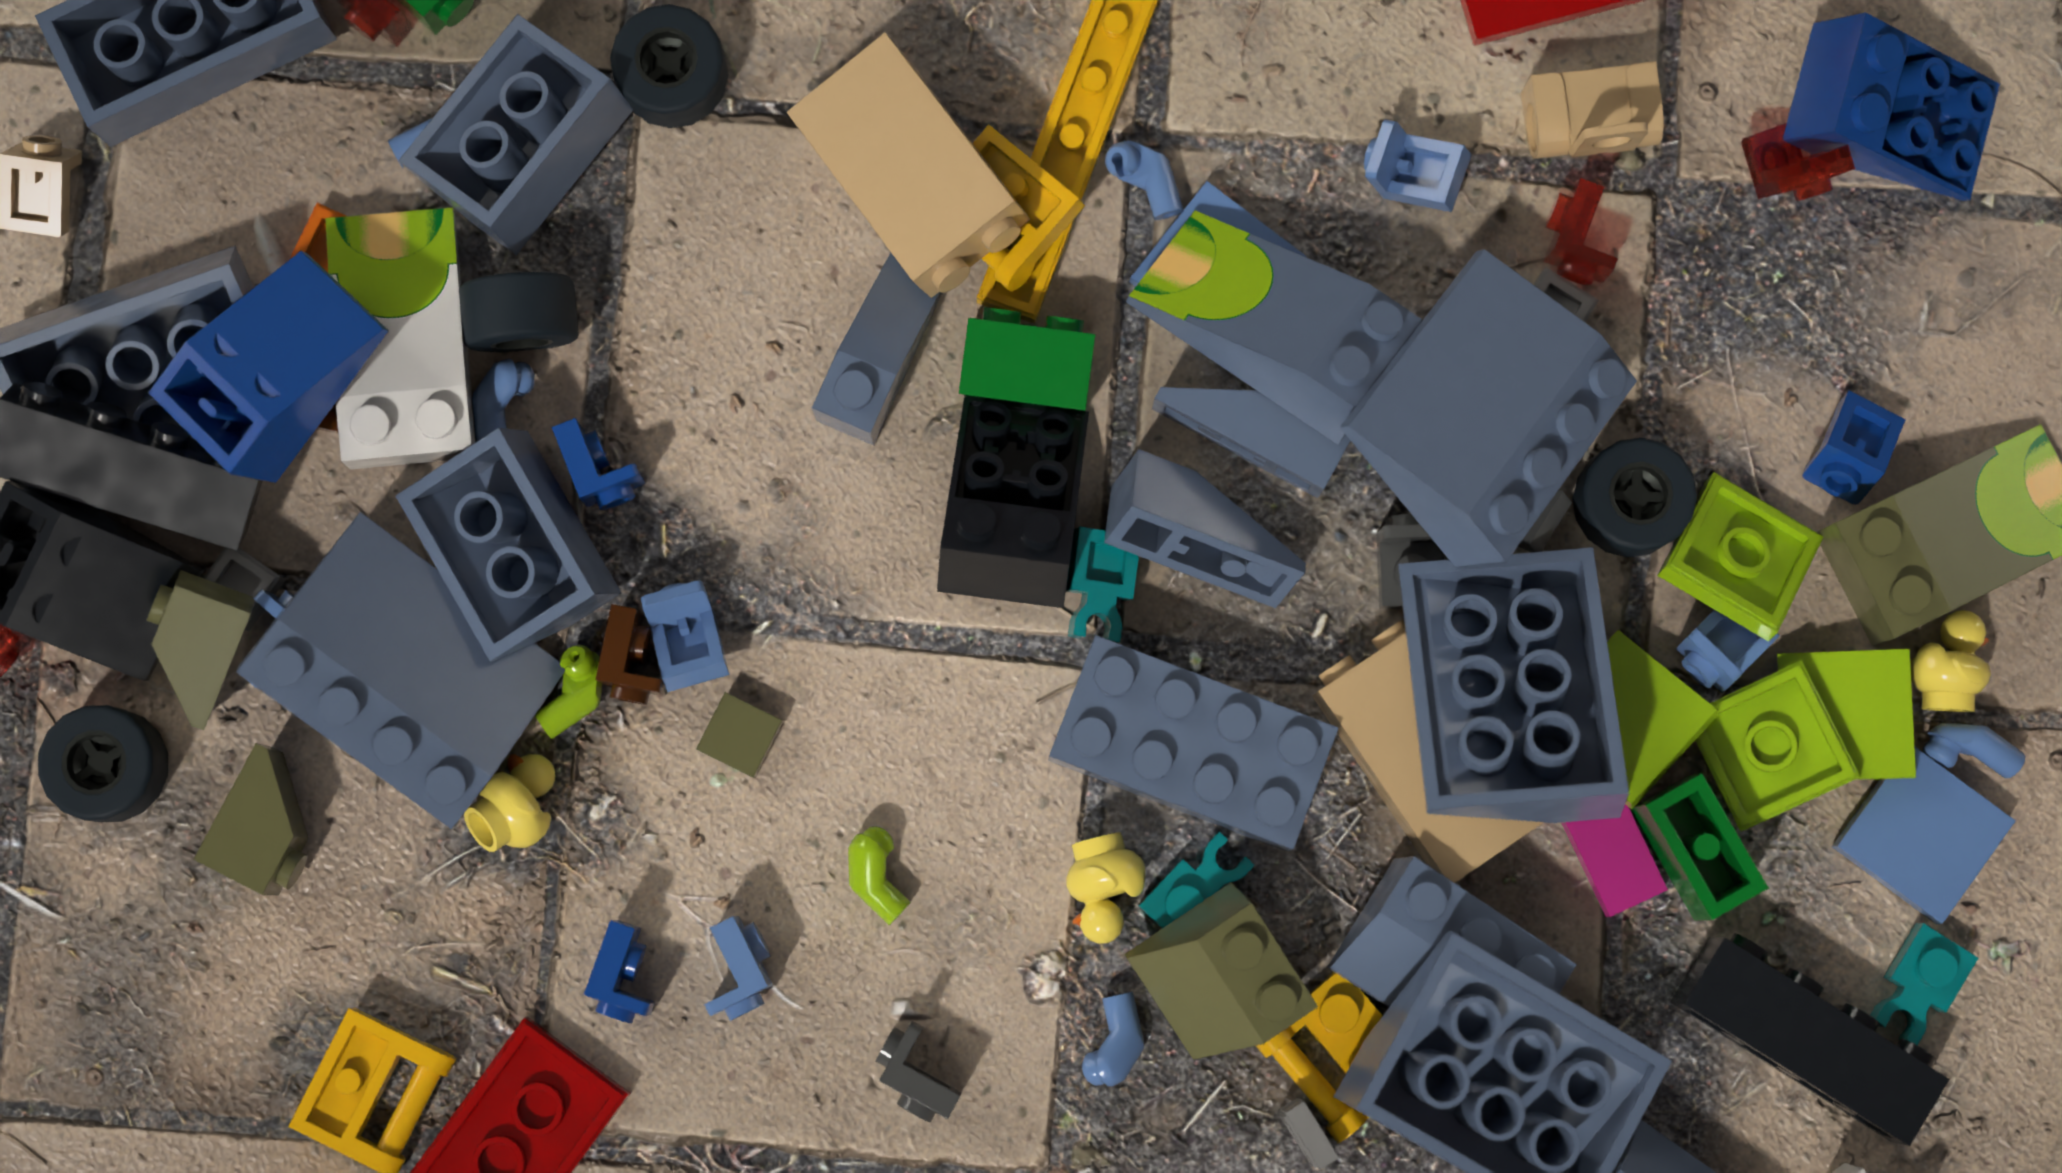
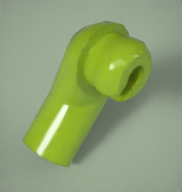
(579, 691)
(868, 873)

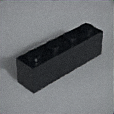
(121, 465)
(1810, 1039)

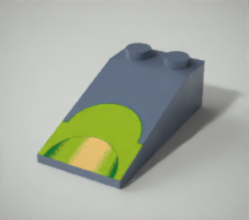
(1275, 319)

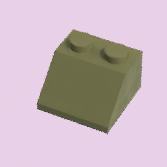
(1221, 976)

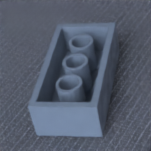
(159, 58)
(1193, 744)

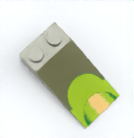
(1950, 536)

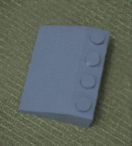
(124, 337)
(1487, 410)
(396, 674)
(1514, 688)
(1501, 1070)

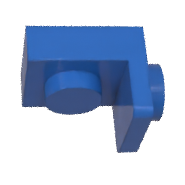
(1854, 449)
(585, 458)
(618, 960)

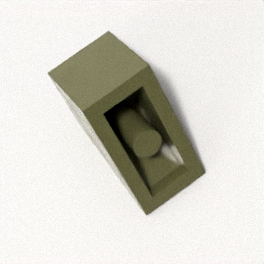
(198, 639)
(259, 827)

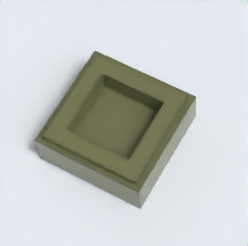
(739, 735)

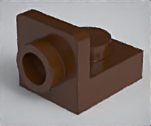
(624, 645)

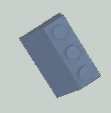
(517, 133)
(507, 543)
(1412, 915)

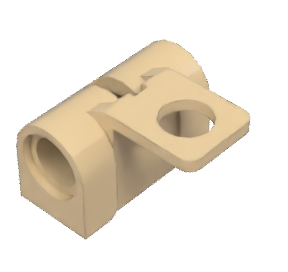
(1593, 111)

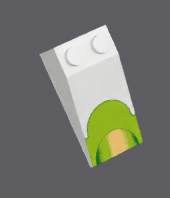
(416, 386)

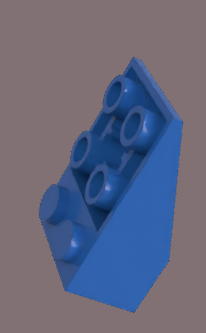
(1894, 104)
(269, 369)

